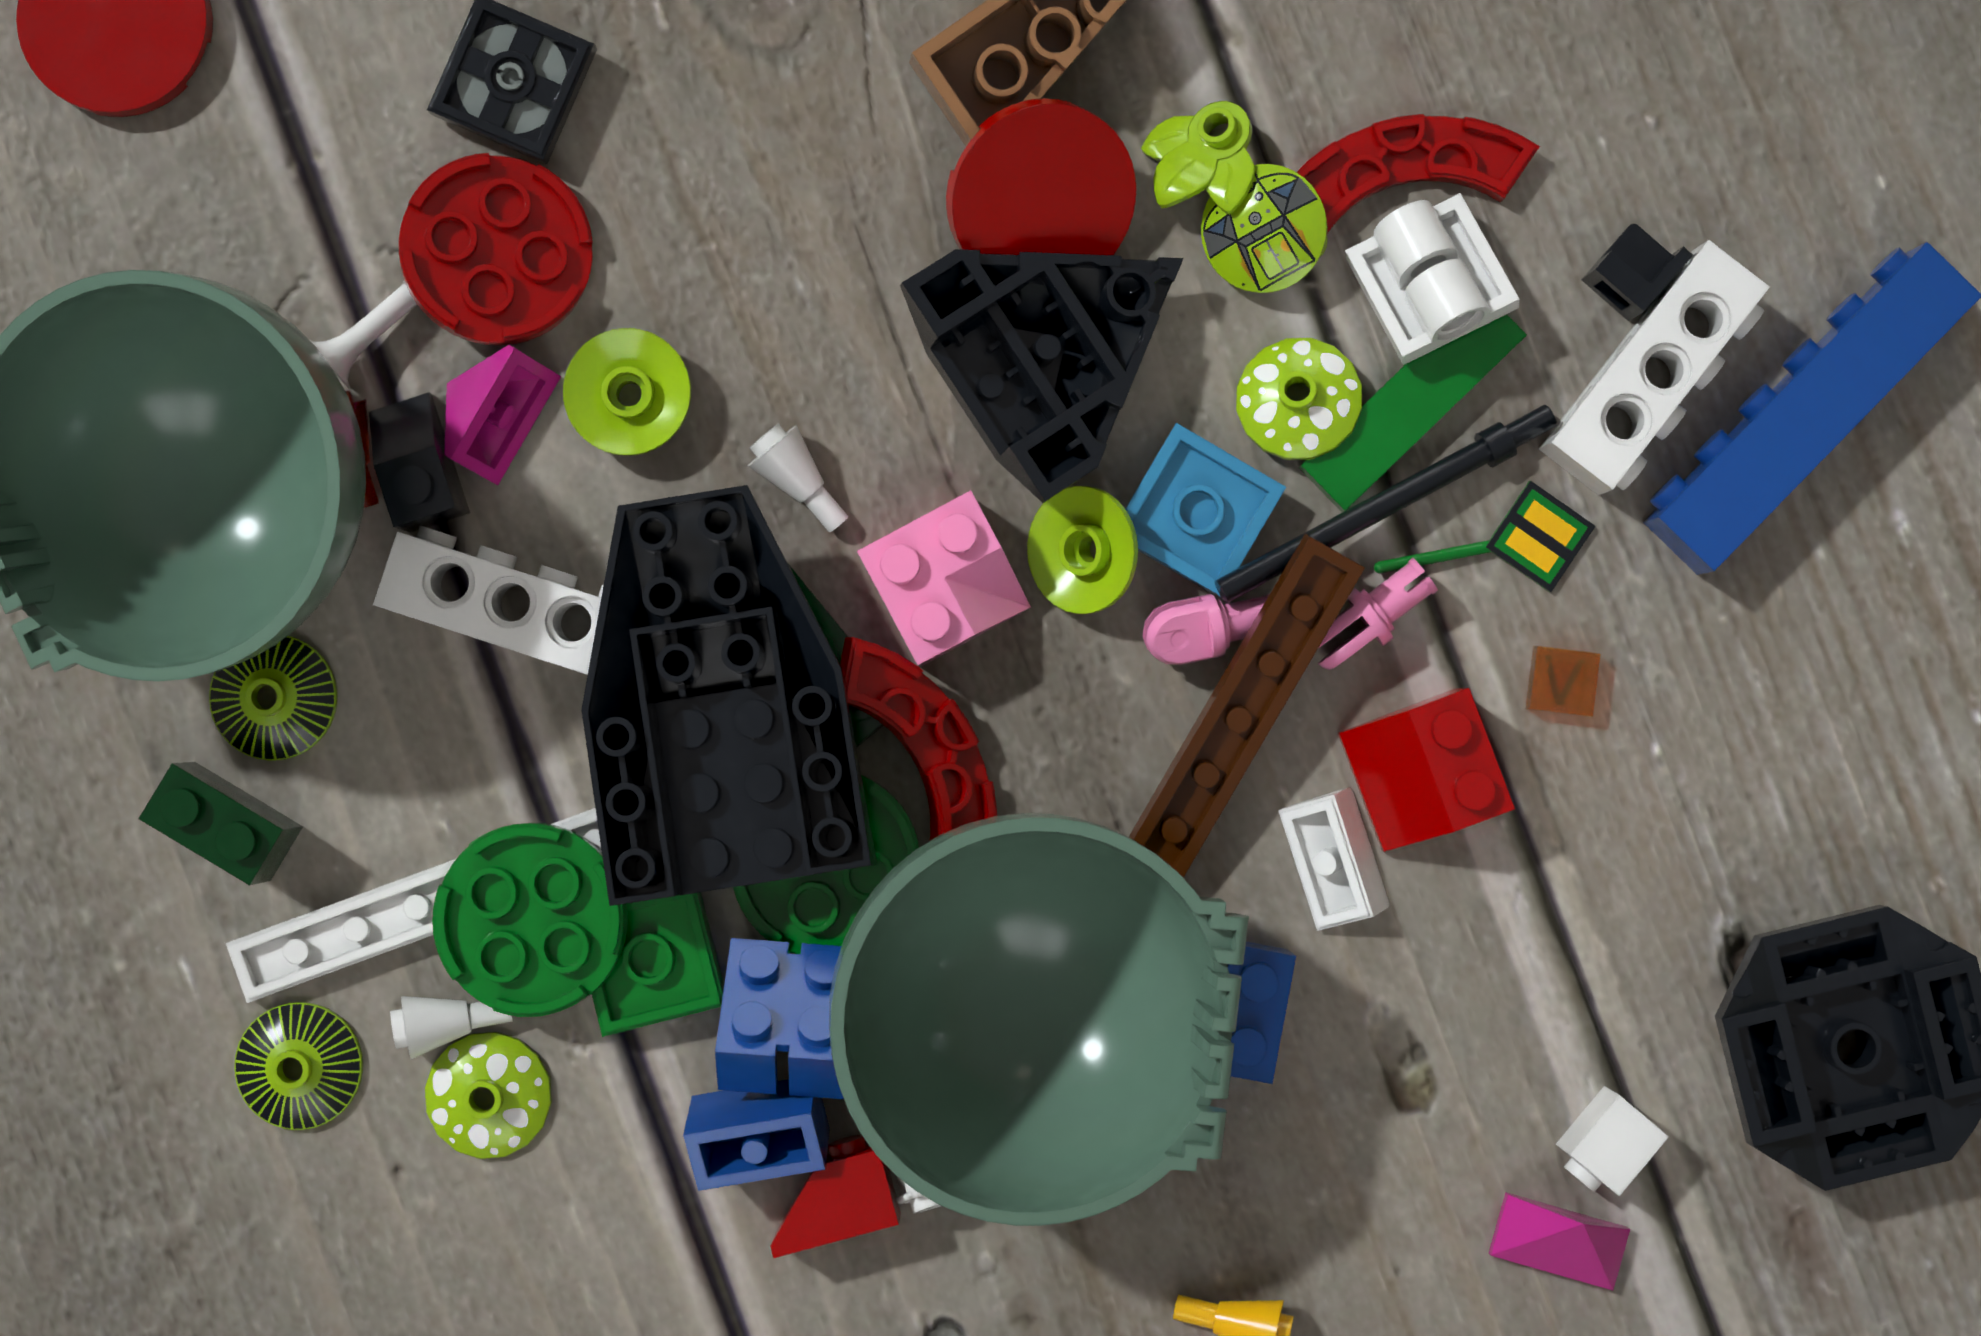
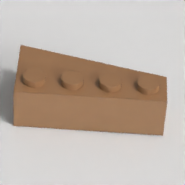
(1005, 55)

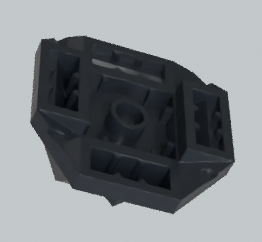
(1917, 1067)

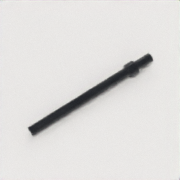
(1490, 447)

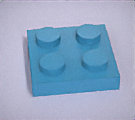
(1200, 508)

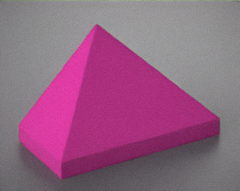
(494, 410)
(1559, 1241)

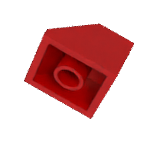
(1426, 770)

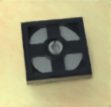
(512, 79)

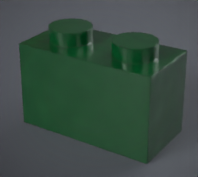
(220, 822)

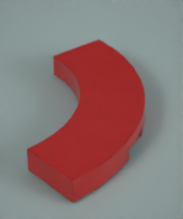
(1416, 151)
(929, 729)

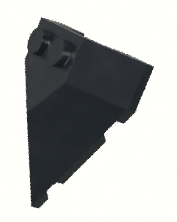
(1039, 350)

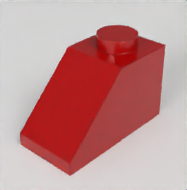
(840, 1202)

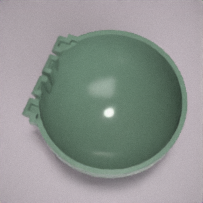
(168, 476)
(1036, 1019)

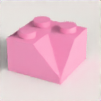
(944, 578)

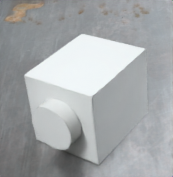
(1610, 1143)

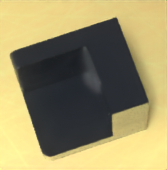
(1634, 271)

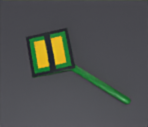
(1534, 537)

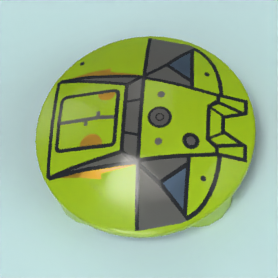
(1270, 236)

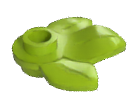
(1198, 162)

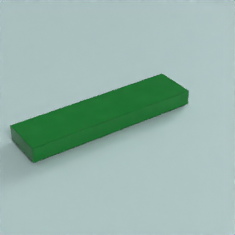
(1408, 409)

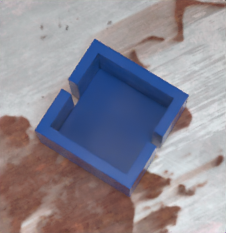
(772, 1006)

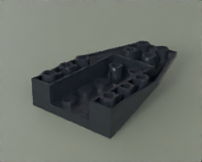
(715, 709)

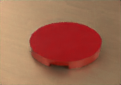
(114, 53)
(1042, 183)
(495, 249)

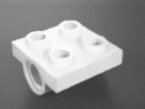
(1431, 276)

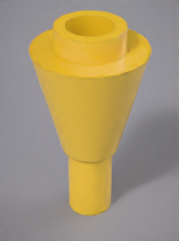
(1235, 1317)

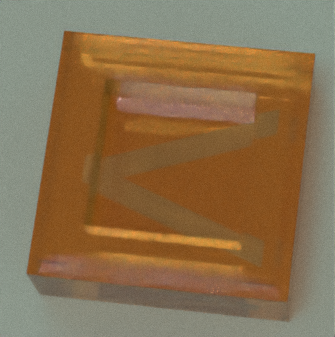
(1563, 681)

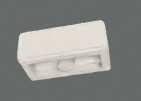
(1334, 859)

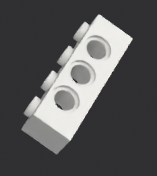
(1727, 298)
(414, 589)

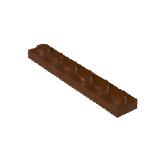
(1246, 702)

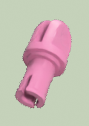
(1377, 612)
(1198, 628)

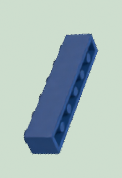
(1811, 408)

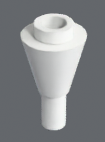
(789, 466)
(433, 1022)

